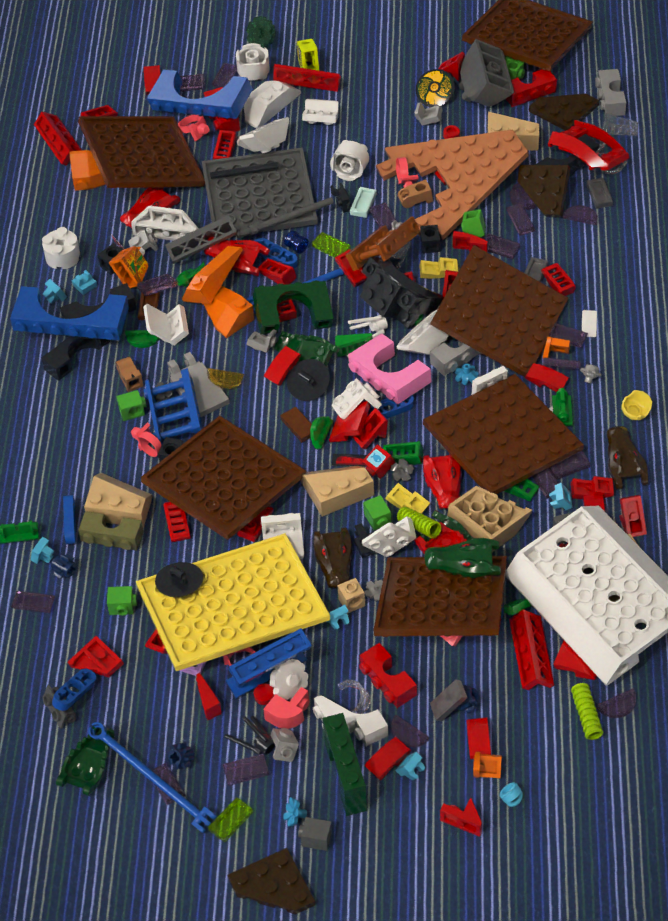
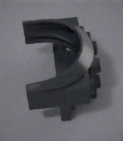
(395, 294)

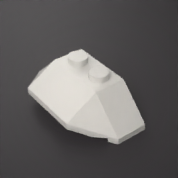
(268, 101)
(265, 137)
(163, 223)
(423, 337)

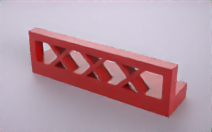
(307, 77)
(56, 136)
(527, 650)

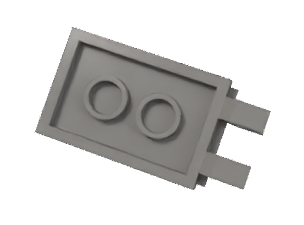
(208, 394)

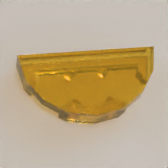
(224, 378)

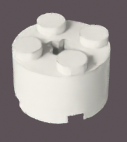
(253, 62)
(349, 160)
(61, 248)

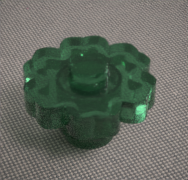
(261, 31)

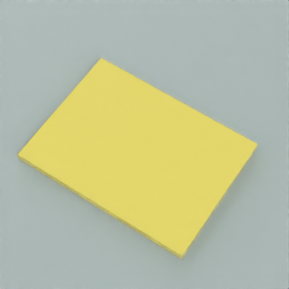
(241, 603)

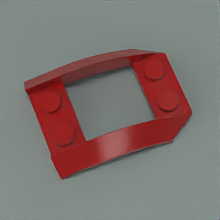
(569, 142)

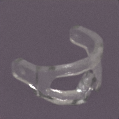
(619, 167)
(364, 695)

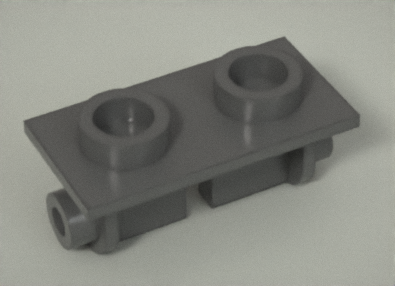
(57, 715)

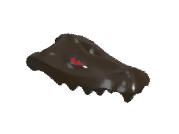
(624, 458)
(334, 555)

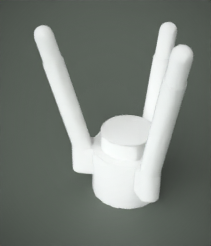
(376, 324)

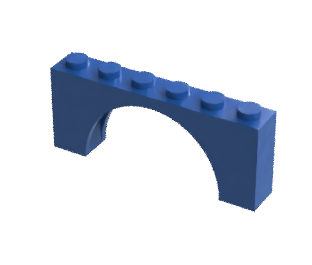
(224, 103)
(102, 324)

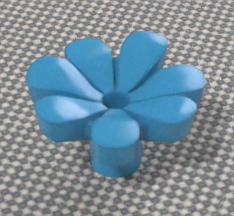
(466, 373)
(294, 812)

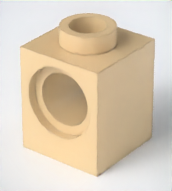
(351, 595)

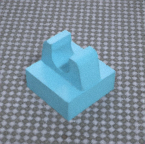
(84, 282)
(53, 292)
(562, 497)
(42, 551)
(339, 613)
(409, 764)

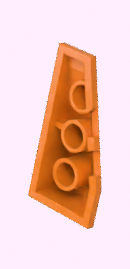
(85, 170)
(211, 277)
(229, 311)

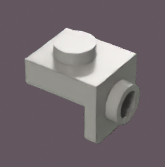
(428, 115)
(144, 240)
(262, 342)
(285, 744)

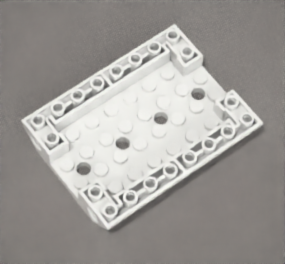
(579, 603)

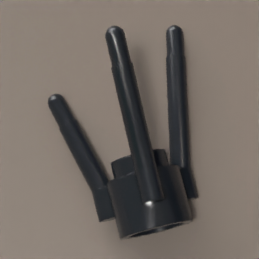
(263, 741)

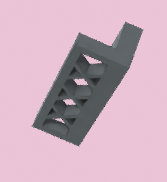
(196, 238)

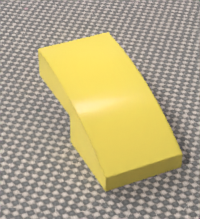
(433, 270)
(402, 497)

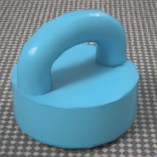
(511, 792)

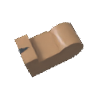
(415, 194)
(128, 373)

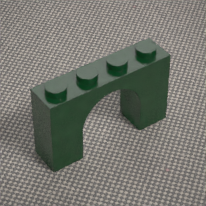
(311, 294)
(341, 750)

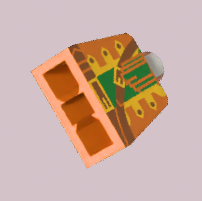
(130, 265)

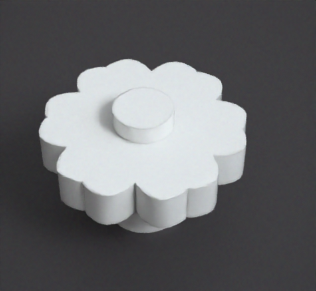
(288, 678)

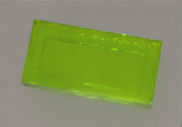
(330, 245)
(230, 819)

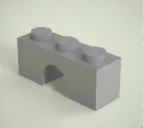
(609, 92)
(448, 359)

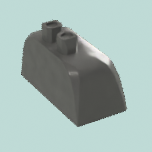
(485, 75)

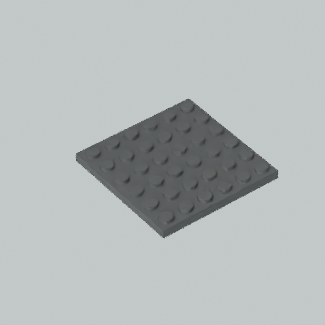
(261, 194)

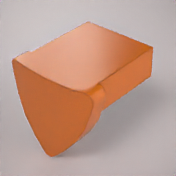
(556, 345)
(486, 765)

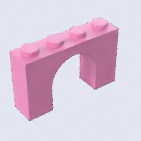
(395, 385)

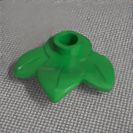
(185, 277)

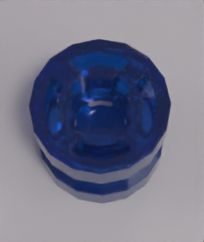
(295, 241)

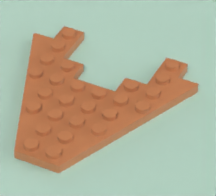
(468, 165)

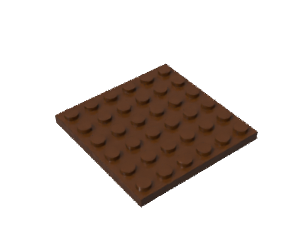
(529, 31)
(140, 151)
(499, 311)
(503, 435)
(223, 477)
(438, 602)

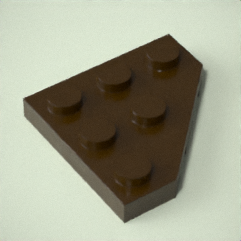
(564, 109)
(545, 186)
(273, 883)

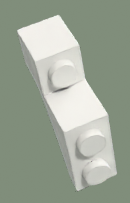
(367, 727)

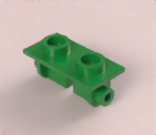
(562, 406)
(21, 532)

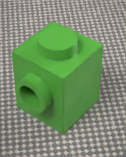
(473, 223)
(376, 512)
(121, 600)

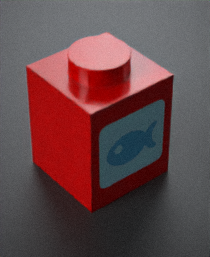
(378, 462)

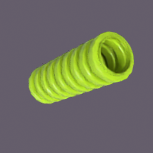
(421, 522)
(587, 711)

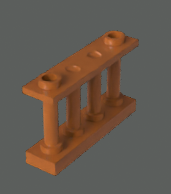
(383, 243)

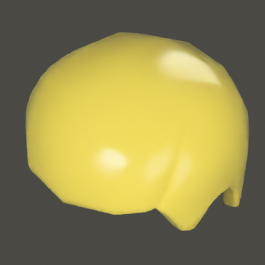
(636, 405)

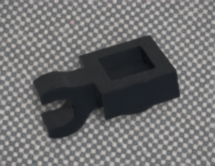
(342, 198)
(361, 534)

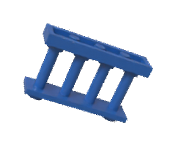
(188, 397)
(258, 666)

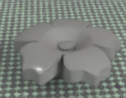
(373, 590)

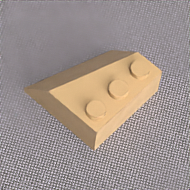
(525, 130)
(337, 487)
(117, 500)
(487, 515)

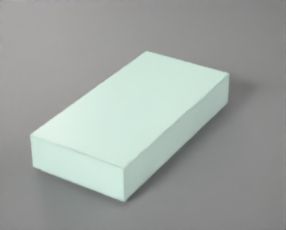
(363, 202)

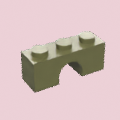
(125, 535)

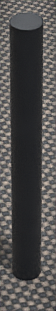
(244, 170)

